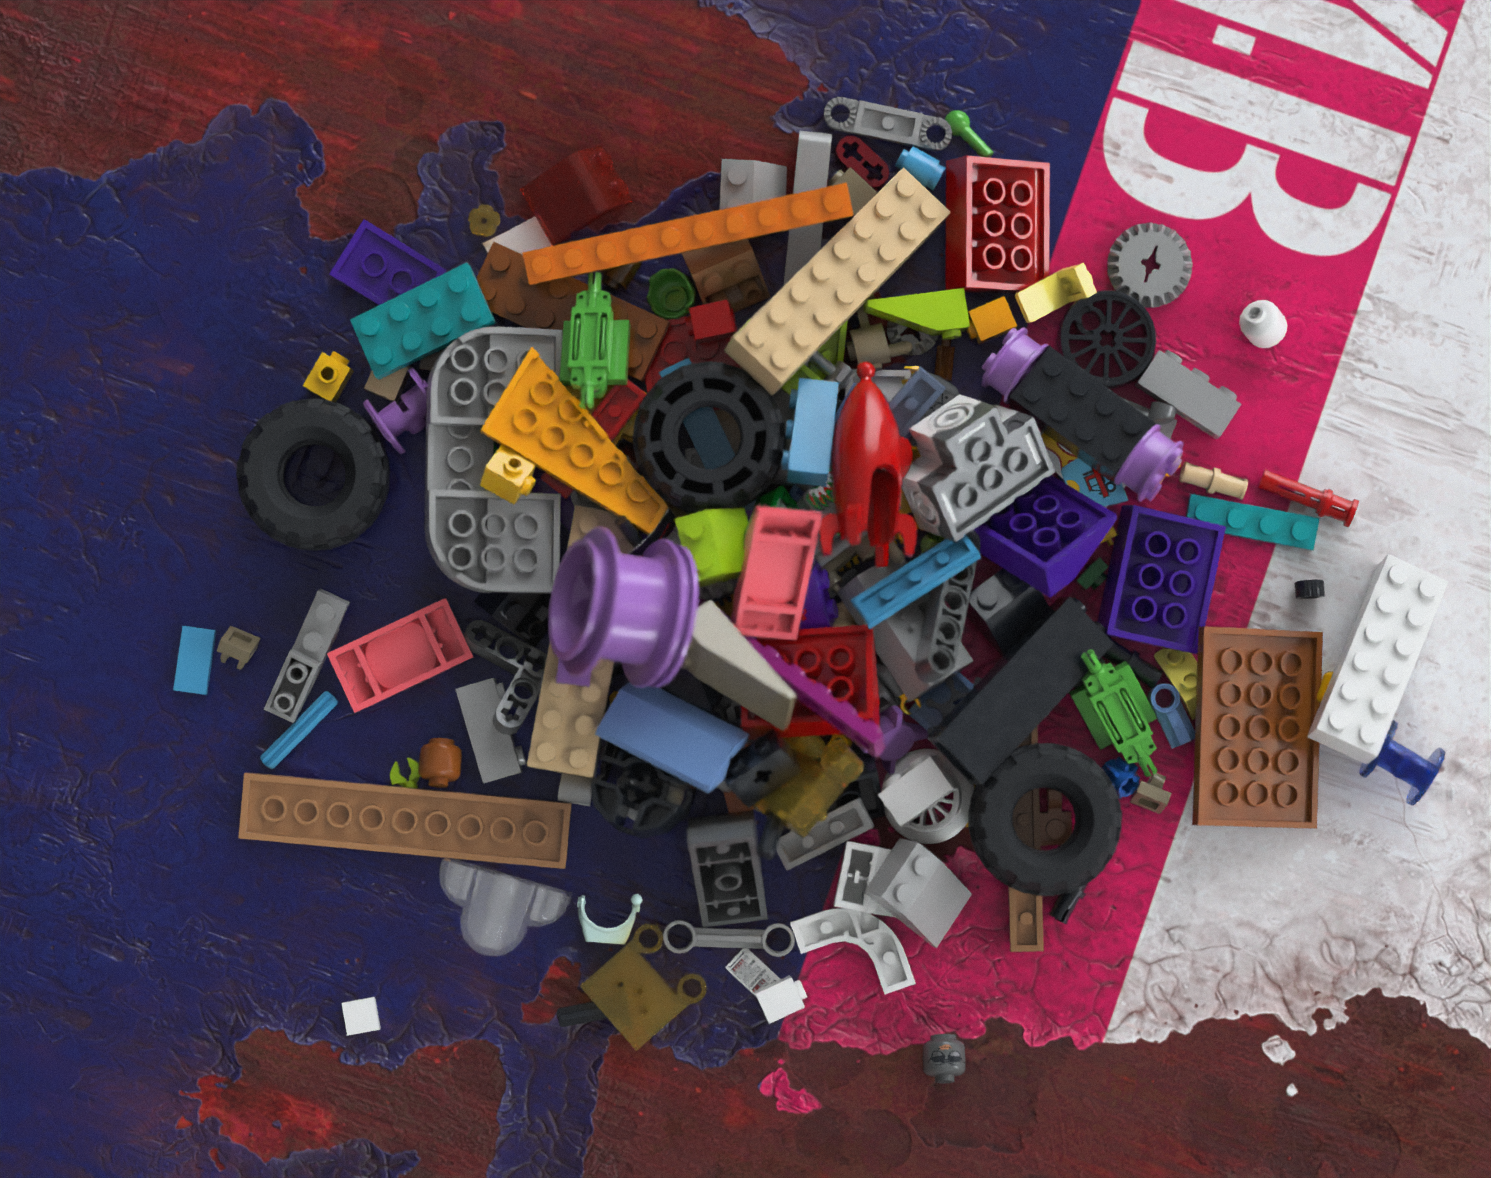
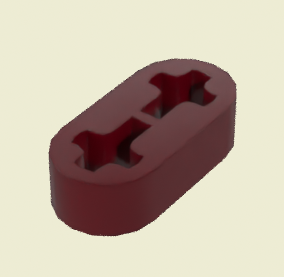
(867, 155)

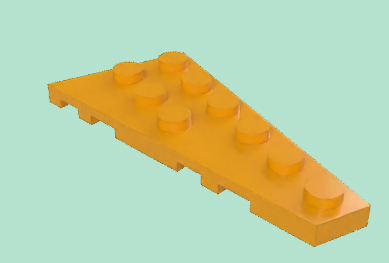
(550, 429)

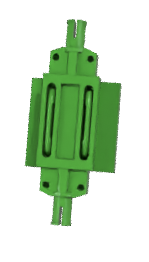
(594, 345)
(1116, 710)

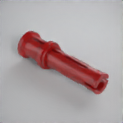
(1270, 482)

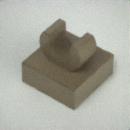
(238, 645)
(1151, 795)

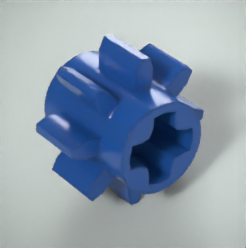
(1122, 776)

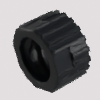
(1309, 589)

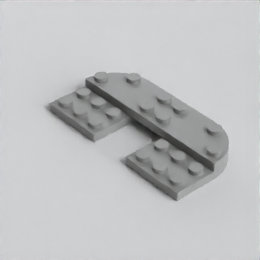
(467, 528)

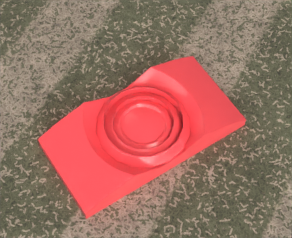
(775, 572)
(400, 655)

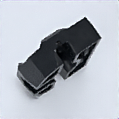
(654, 814)

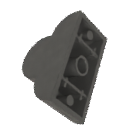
(727, 868)

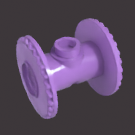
(404, 416)

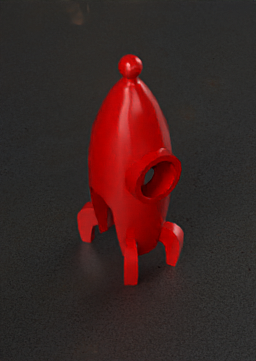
(868, 473)

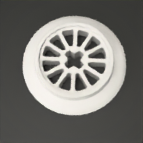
(954, 820)

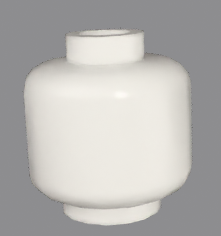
(1263, 324)

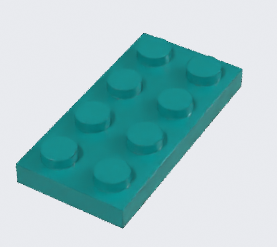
(422, 321)

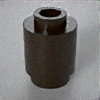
(620, 276)

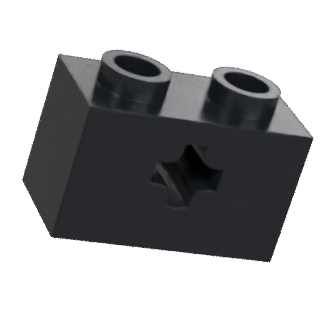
(761, 768)

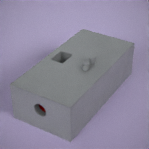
(899, 634)

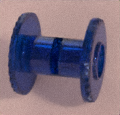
(1406, 765)

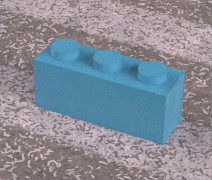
(810, 432)

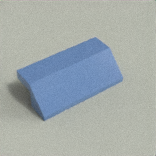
(672, 735)

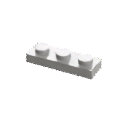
(836, 829)

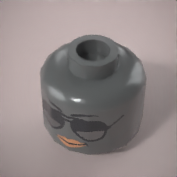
(943, 1058)

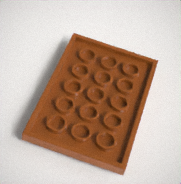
(1253, 728)

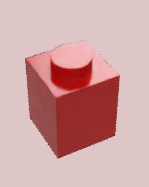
(711, 322)

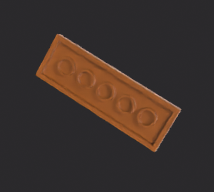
(550, 304)

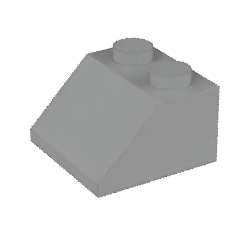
(750, 182)

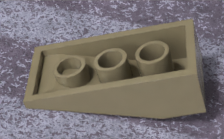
(733, 667)

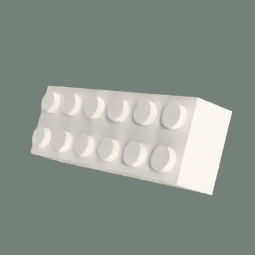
(1377, 659)

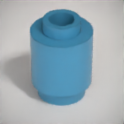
(921, 166)

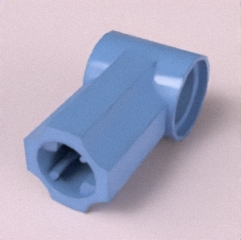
(1172, 718)

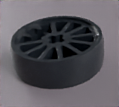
(1105, 327)

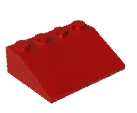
(996, 224)
(837, 658)

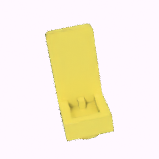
(1055, 291)
(1182, 673)

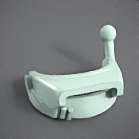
(614, 935)

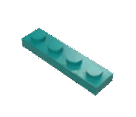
(1256, 522)

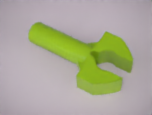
(397, 778)

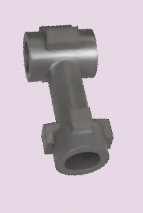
(834, 373)

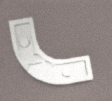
(860, 929)

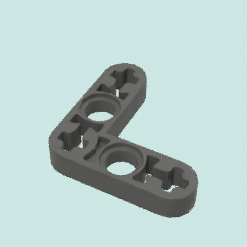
(523, 673)

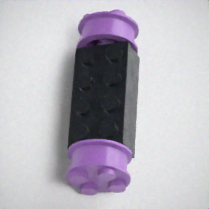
(1082, 414)

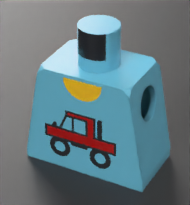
(1092, 484)

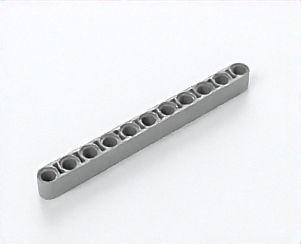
(803, 242)

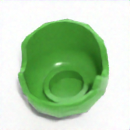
(671, 294)

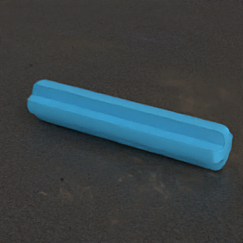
(298, 730)

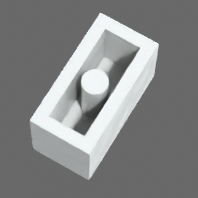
(918, 789)

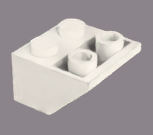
(857, 870)

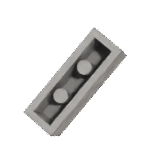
(1189, 393)
(493, 751)

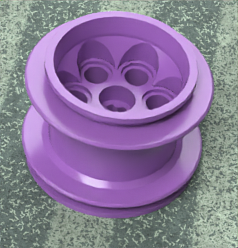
(624, 608)

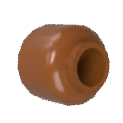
(440, 762)

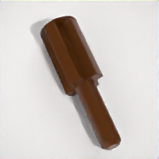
(944, 360)

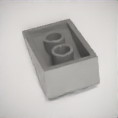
(918, 890)

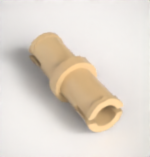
(1213, 480)

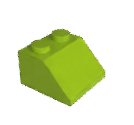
(715, 543)

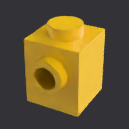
(329, 376)
(508, 475)

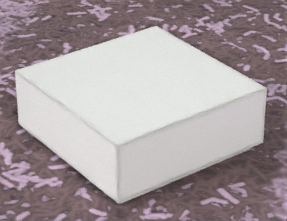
(361, 1016)

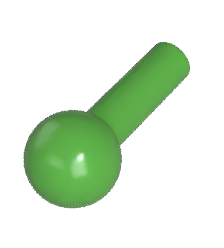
(960, 126)

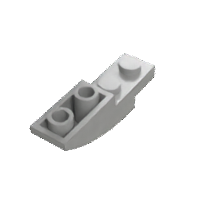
(307, 656)

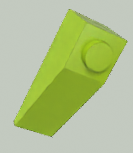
(929, 313)

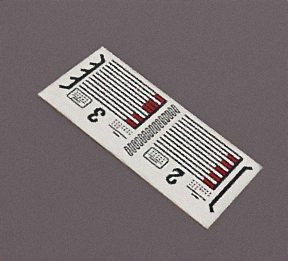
(751, 971)

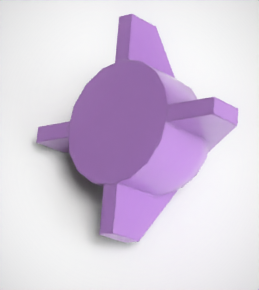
(897, 736)

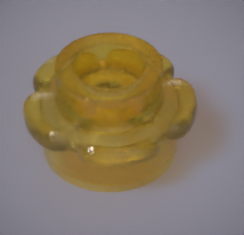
(489, 227)

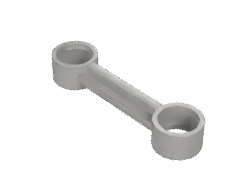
(729, 938)

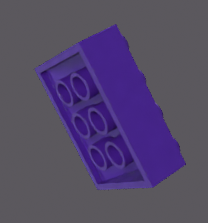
(1045, 535)
(1160, 578)

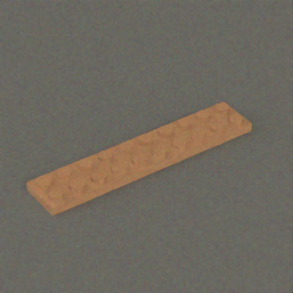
(405, 820)

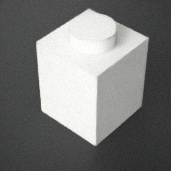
(781, 998)

